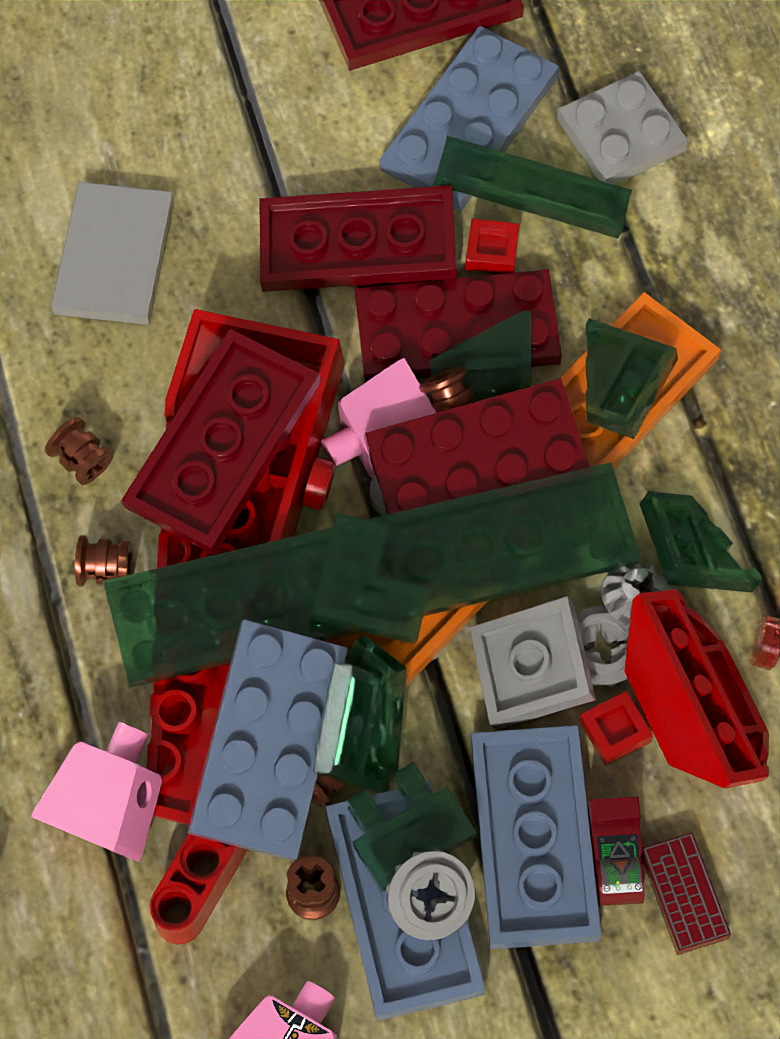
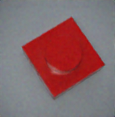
(492, 246)
(615, 728)

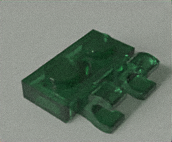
(429, 825)

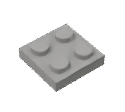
(622, 129)
(532, 663)

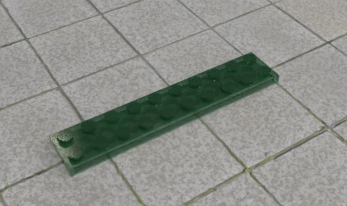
(459, 548)

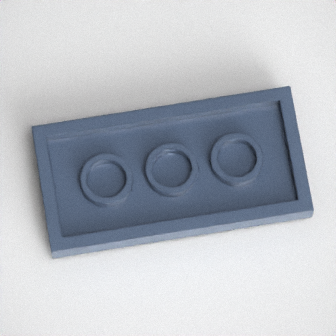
(478, 99)
(265, 741)
(535, 837)
(400, 969)

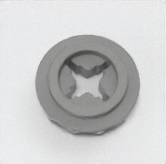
(622, 586)
(614, 633)
(443, 914)

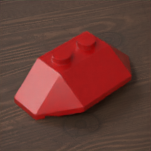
(693, 693)

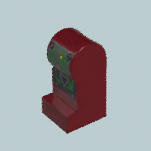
(617, 850)

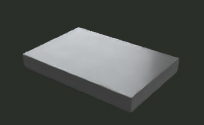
(113, 253)

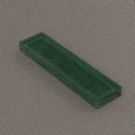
(533, 187)

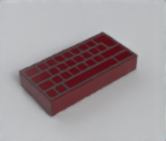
(685, 894)

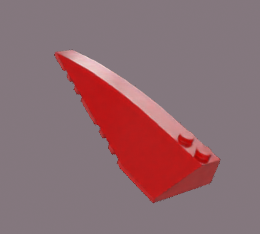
(187, 705)

